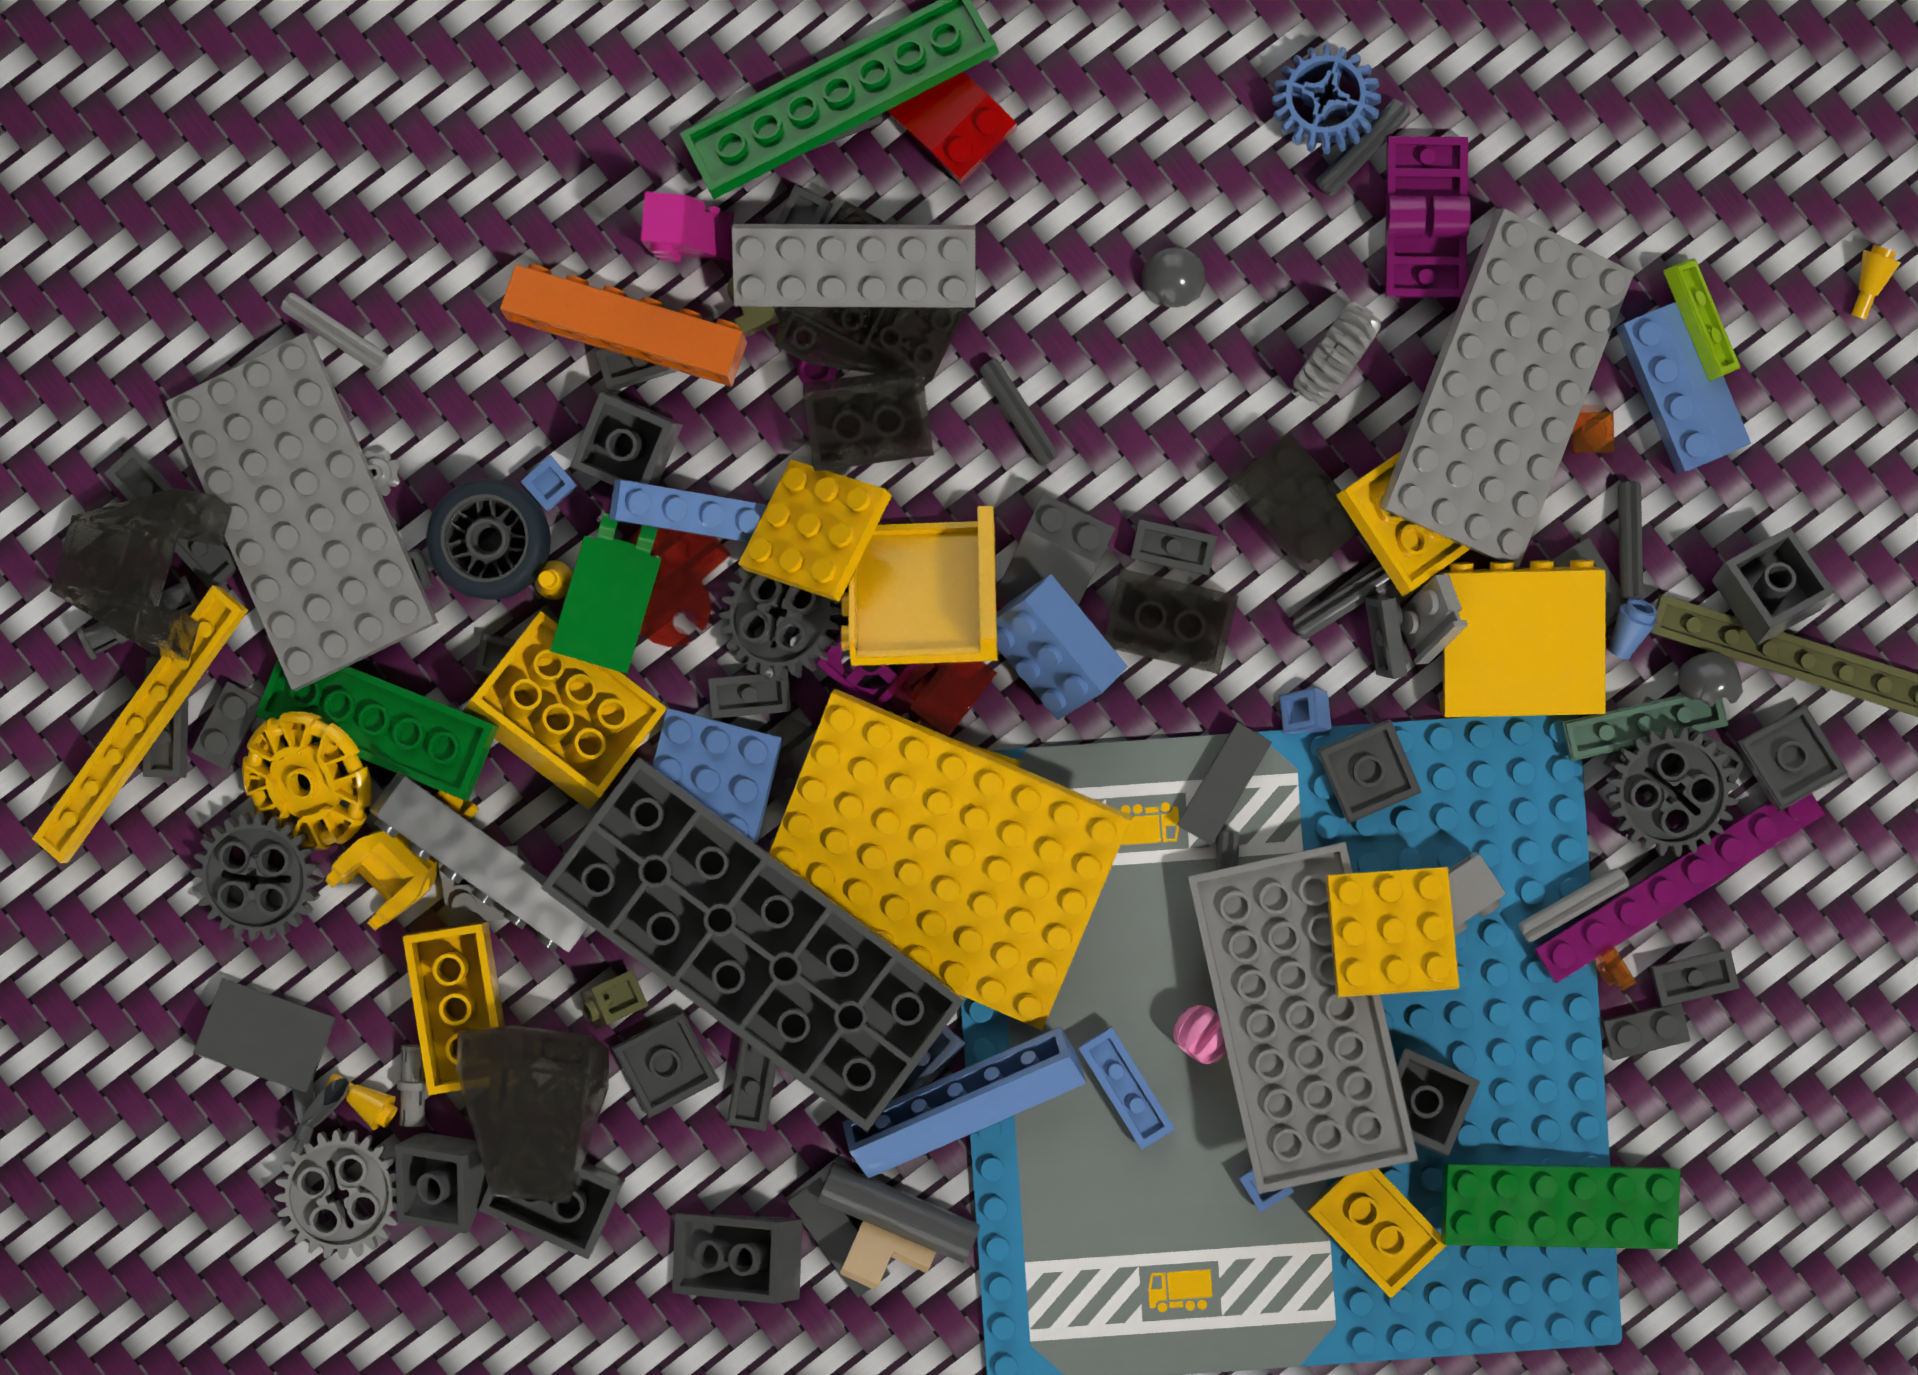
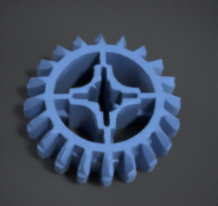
(1340, 105)

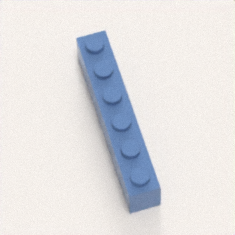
(966, 1102)

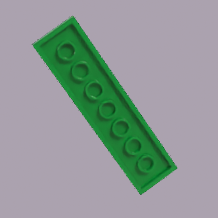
(838, 94)

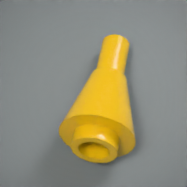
(1875, 272)
(553, 580)
(371, 1105)

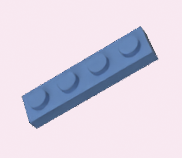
(684, 511)

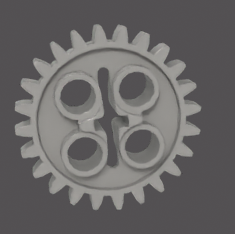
(305, 1203)

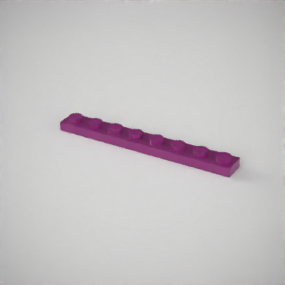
(1672, 886)

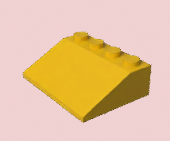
(564, 713)

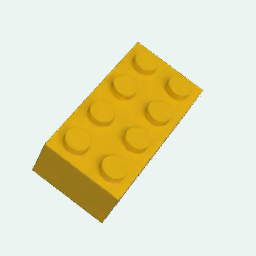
(451, 992)

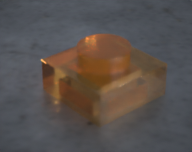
(1593, 433)
(1614, 970)

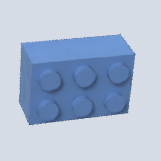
(1056, 648)

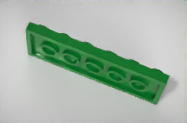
(391, 726)
(1560, 1206)

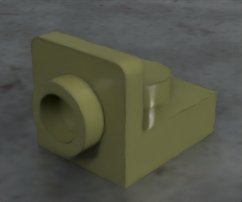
(612, 999)

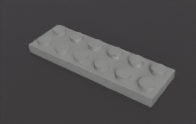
(854, 265)

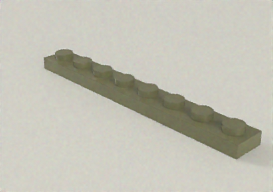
(1788, 655)

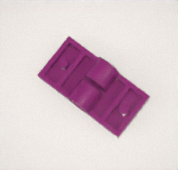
(1426, 217)

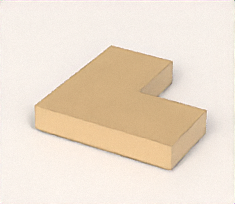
(872, 1253)

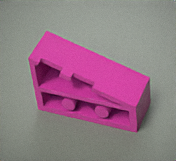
(682, 227)

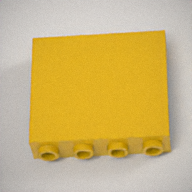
(924, 594)
(1528, 641)

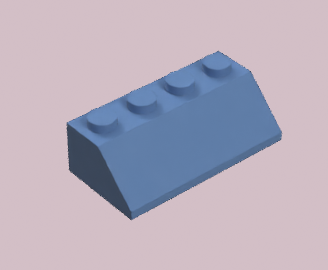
(1690, 412)

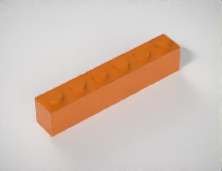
(624, 324)

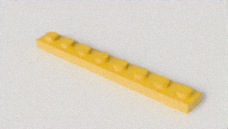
(137, 729)

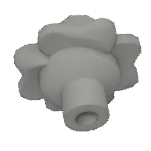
(383, 470)

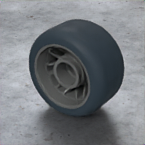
(457, 531)

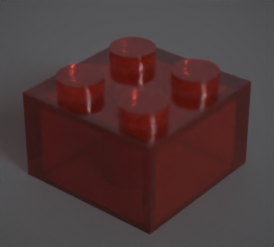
(950, 693)

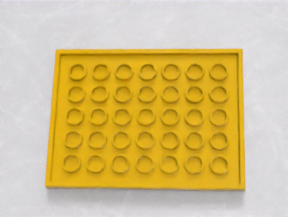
(950, 854)

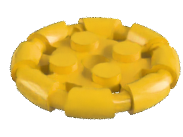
(320, 766)

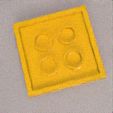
(815, 530)
(1402, 548)
(1392, 932)

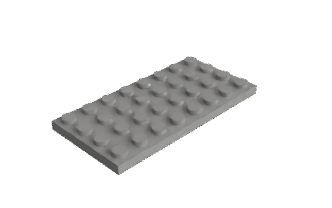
(1507, 388)
(303, 512)
(1305, 1066)

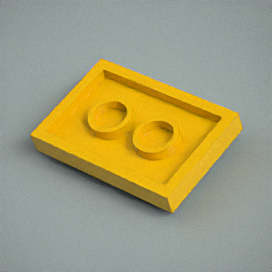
(1377, 1228)

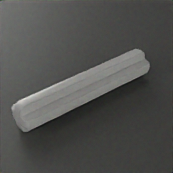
(334, 332)
(1573, 904)

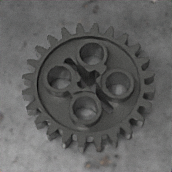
(750, 608)
(1649, 818)
(257, 841)

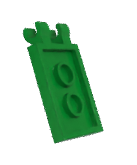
(607, 598)

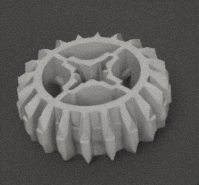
(1337, 353)

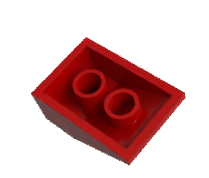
(956, 124)

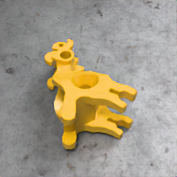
(392, 867)

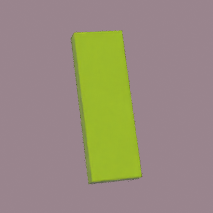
(1701, 319)

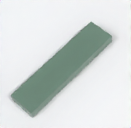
(1615, 729)

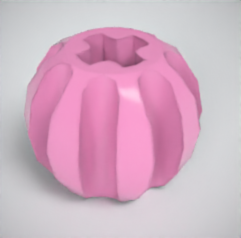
(1200, 1034)

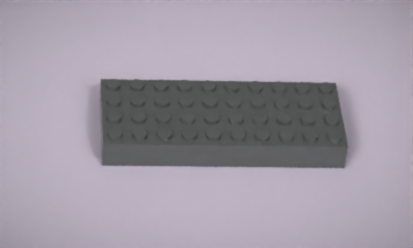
(753, 943)

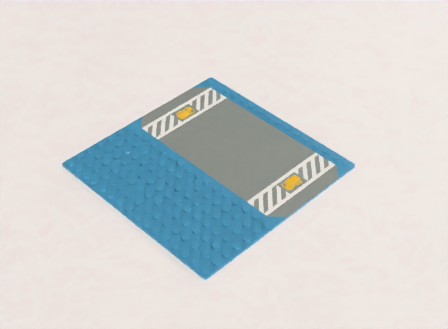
(1158, 1252)

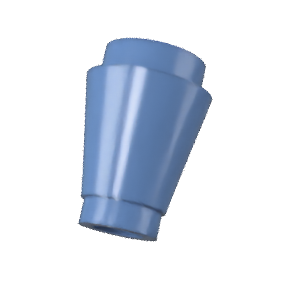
(1632, 626)

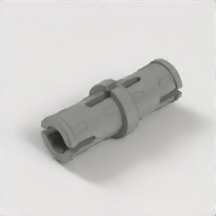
(412, 1087)

